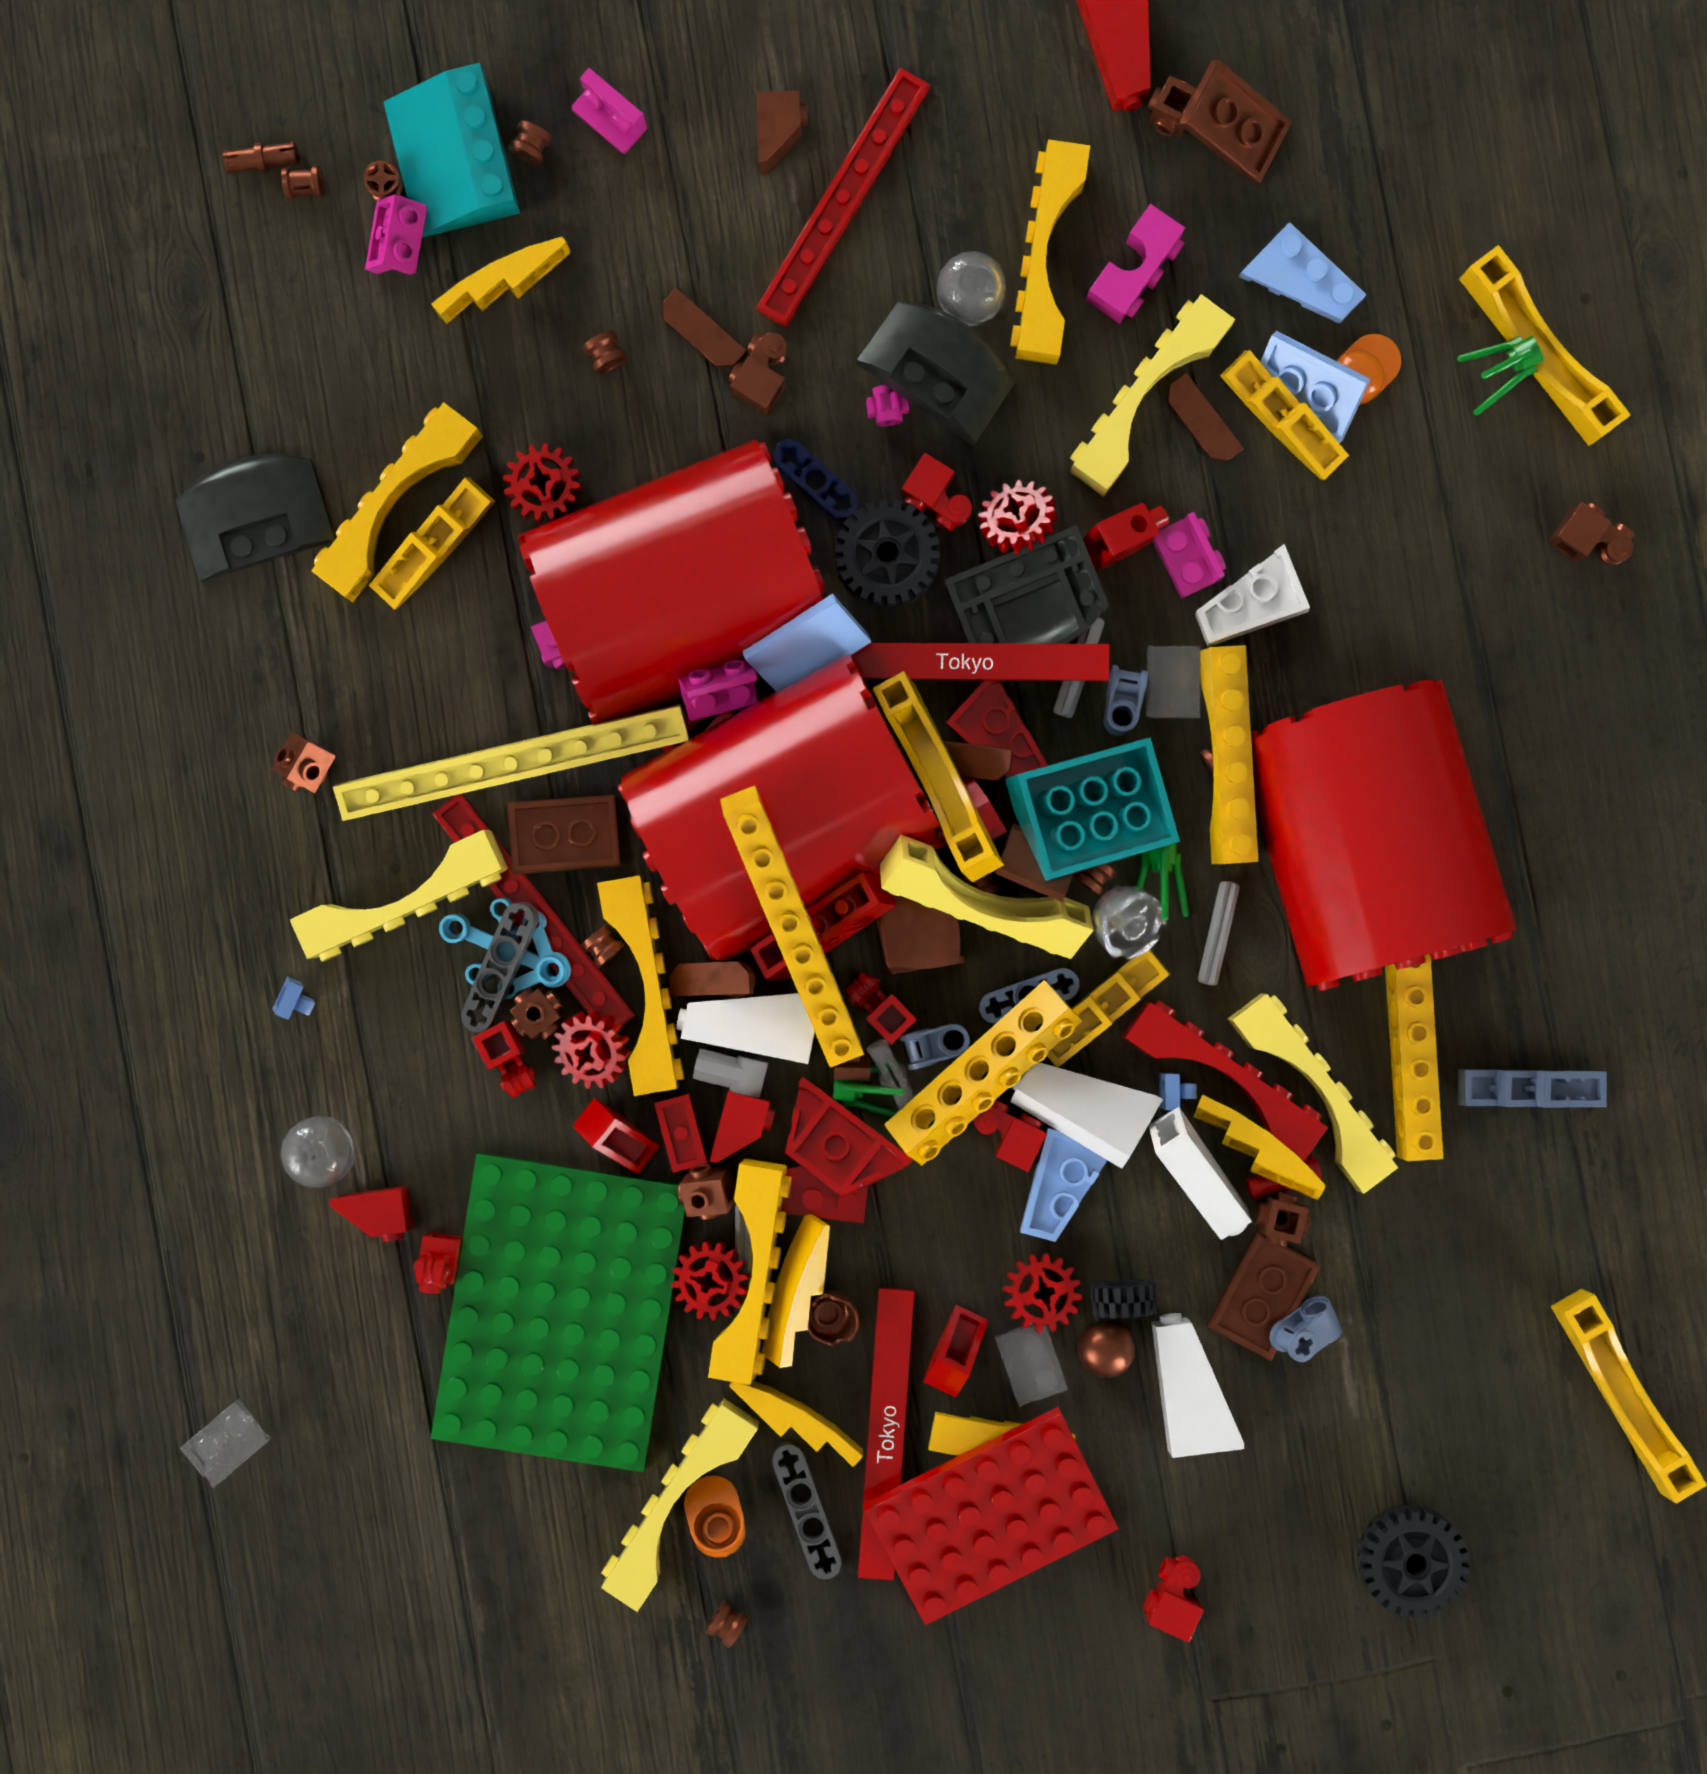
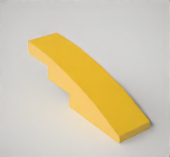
(513, 272)
(1284, 415)
(432, 543)
(1109, 1002)
(1271, 1156)
(798, 1280)
(785, 1412)
(960, 1434)

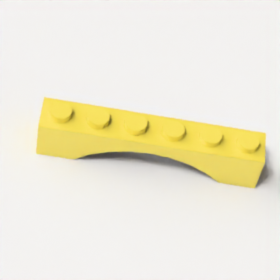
(1194, 338)
(466, 864)
(918, 874)
(1357, 1150)
(720, 1442)

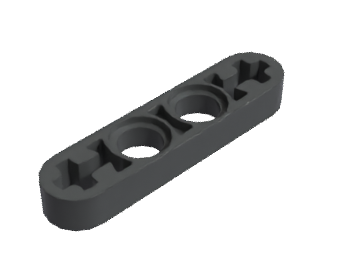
(504, 969)
(804, 1510)

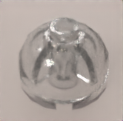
(976, 301)
(1127, 921)
(332, 1150)

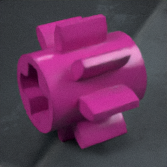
(886, 406)

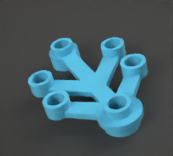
(539, 963)

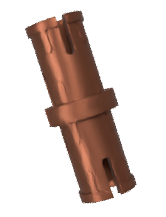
(261, 157)

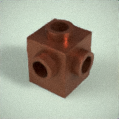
(1170, 106)
(302, 763)
(549, 1006)
(707, 1191)
(1291, 1228)

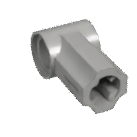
(739, 1073)

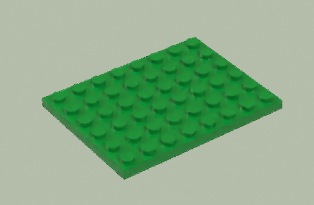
(559, 1312)

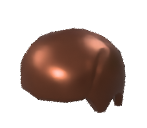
(833, 1318)
(1106, 1349)

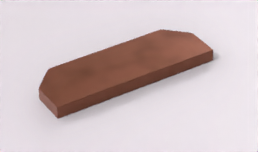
(701, 331)
(1202, 420)
(980, 760)
(711, 979)

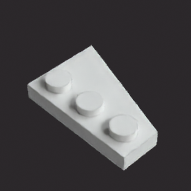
(1255, 601)

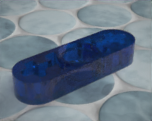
(790, 469)

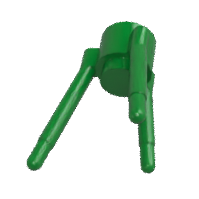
(1523, 356)
(1164, 861)
(851, 1089)

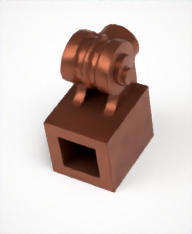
(753, 379)
(1586, 528)

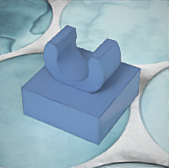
(291, 998)
(1172, 1090)

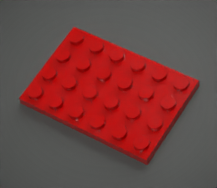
(990, 1516)

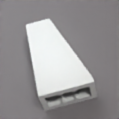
(757, 1025)
(1087, 1109)
(1199, 1174)
(1191, 1398)

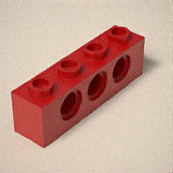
(833, 919)

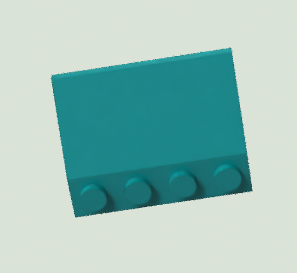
(452, 150)
(1093, 809)

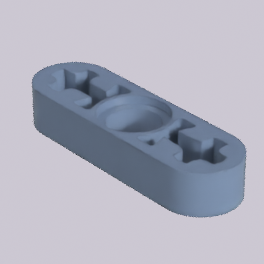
(1000, 996)

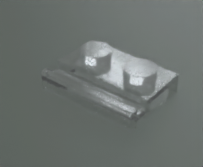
(1173, 682)
(1031, 1364)
(225, 1443)

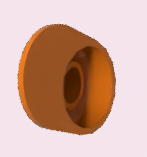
(1374, 358)
(715, 1516)

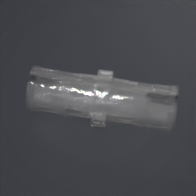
(882, 1054)

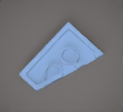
(1303, 273)
(1317, 380)
(1059, 1184)

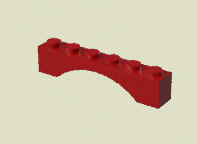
(1164, 1037)

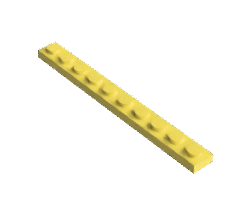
(511, 762)

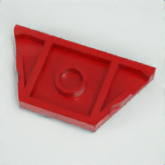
(838, 1144)

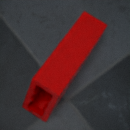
(1121, 48)

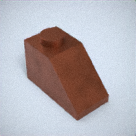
(778, 125)

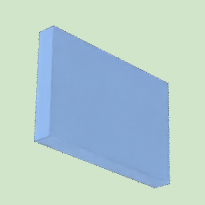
(806, 643)

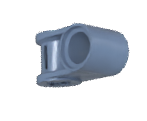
(1124, 693)
(932, 1045)
(1311, 1329)

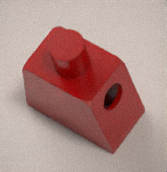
(1124, 534)

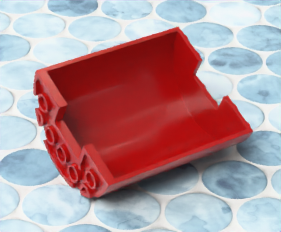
(671, 578)
(827, 785)
(1377, 834)

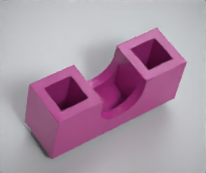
(1119, 290)

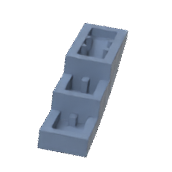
(1532, 1088)

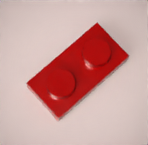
(681, 1132)

